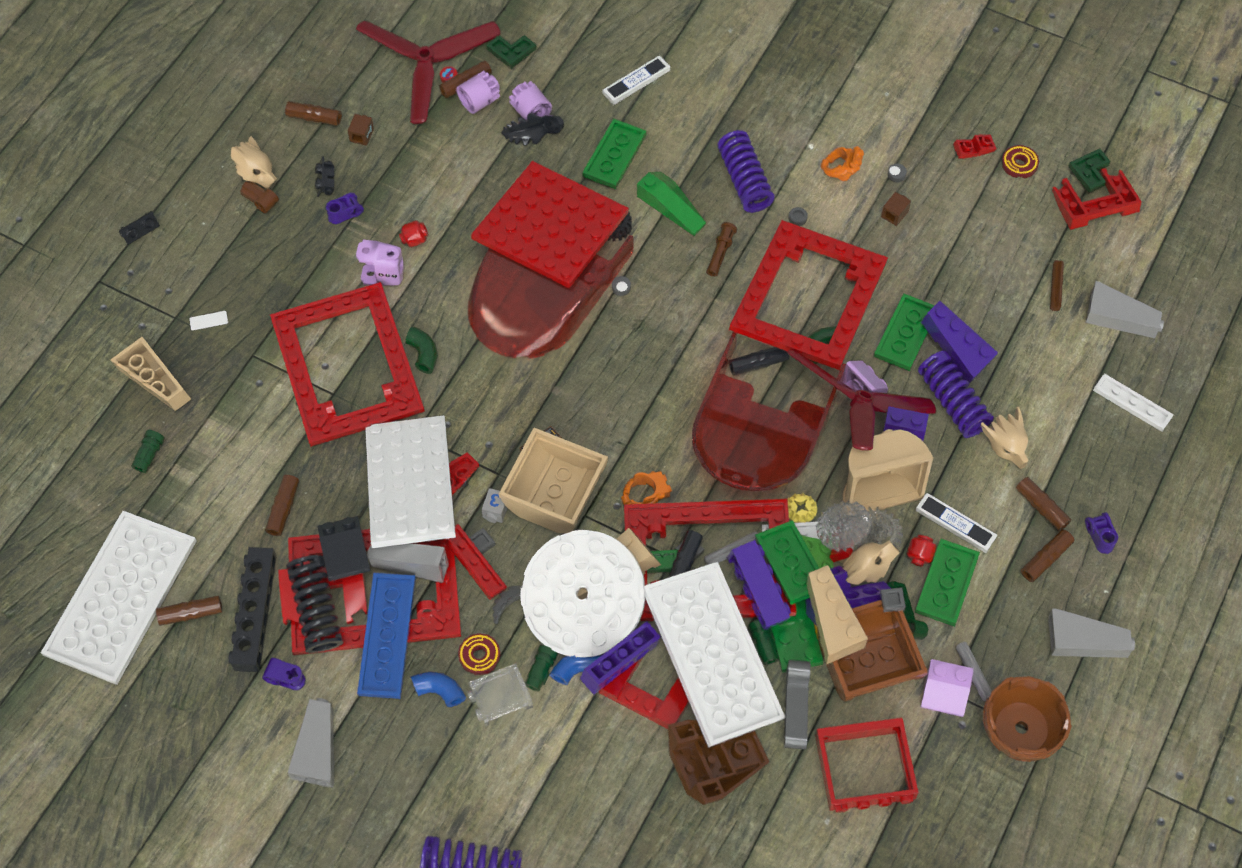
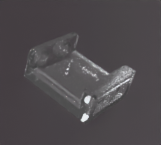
(499, 694)

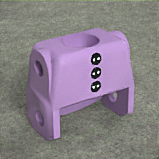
(382, 260)

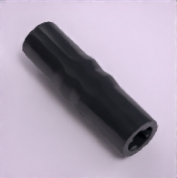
(757, 360)
(687, 553)

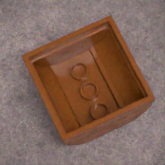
(885, 661)

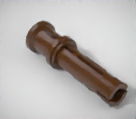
(723, 242)

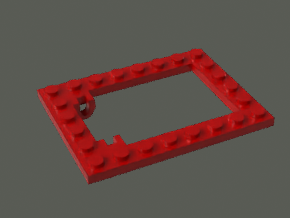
(790, 242)
(321, 419)
(652, 518)
(434, 625)

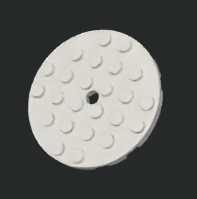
(613, 597)

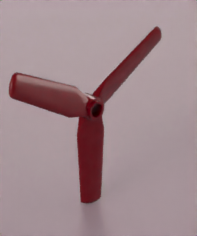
(427, 56)
(865, 404)

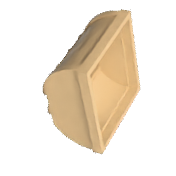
(890, 472)
(552, 481)

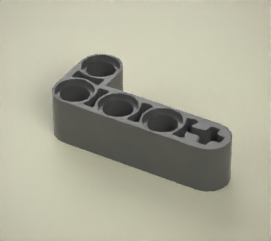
(796, 704)

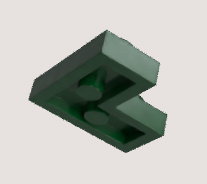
(511, 54)
(1087, 169)

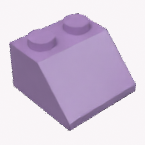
(862, 377)
(947, 687)

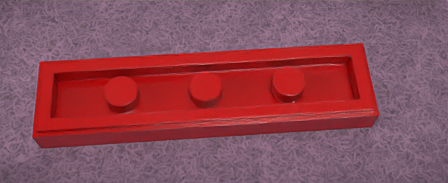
(475, 563)

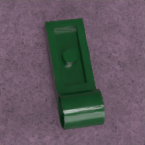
(918, 628)

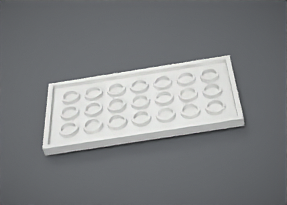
(409, 482)
(119, 597)
(713, 654)

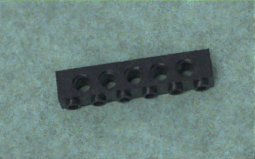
(251, 659)

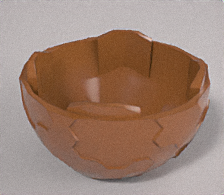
(1037, 707)

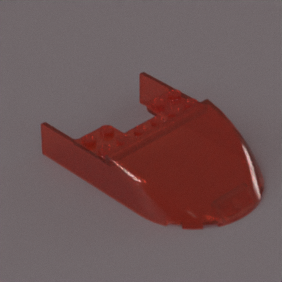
(529, 314)
(753, 443)

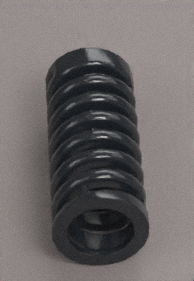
(294, 571)

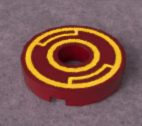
(1022, 153)
(479, 642)

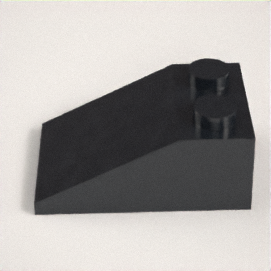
(343, 548)

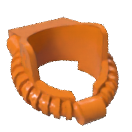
(850, 167)
(655, 480)

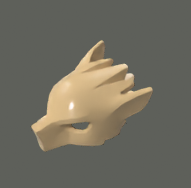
(250, 157)
(1009, 436)
(862, 563)

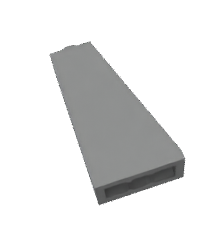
(1120, 312)
(411, 559)
(1087, 637)
(314, 748)

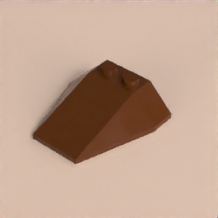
(716, 770)

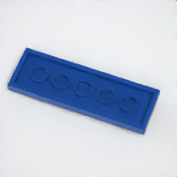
(386, 636)

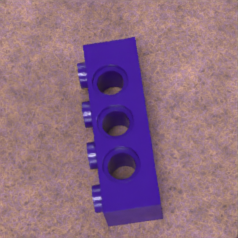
(855, 596)
(620, 658)

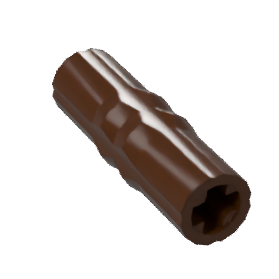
(450, 86)
(313, 113)
(1043, 503)
(282, 505)
(1047, 555)
(189, 610)

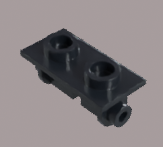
(322, 183)
(139, 228)

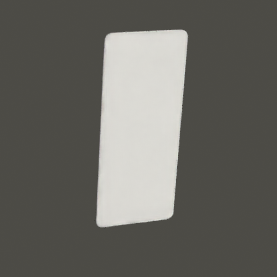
(208, 320)

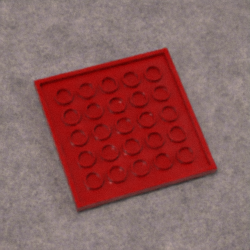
(550, 224)

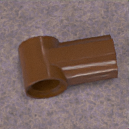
(263, 199)

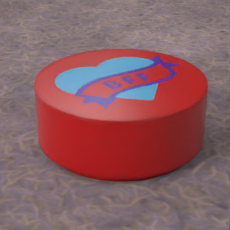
(447, 73)

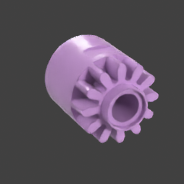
(478, 92)
(529, 99)

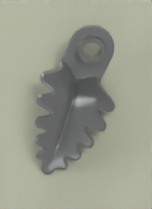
(507, 598)

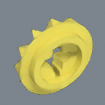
(802, 515)

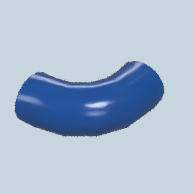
(570, 666)
(439, 684)

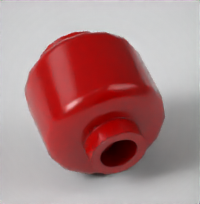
(413, 233)
(921, 550)

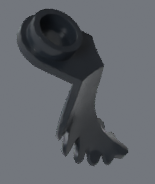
(533, 128)

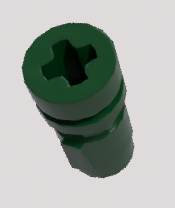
(146, 453)
(764, 644)
(540, 669)

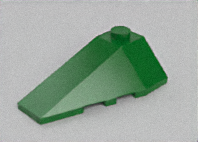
(668, 199)

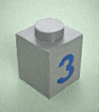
(493, 507)

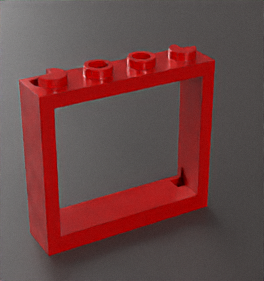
(863, 730)

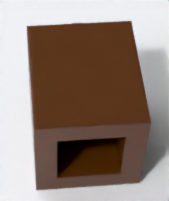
(360, 129)
(896, 208)

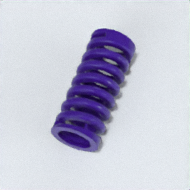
(755, 191)
(958, 390)
(432, 847)

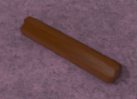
(1056, 286)

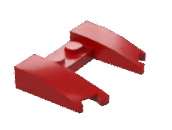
(1078, 213)
(353, 590)
(645, 704)

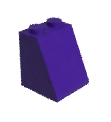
(906, 420)

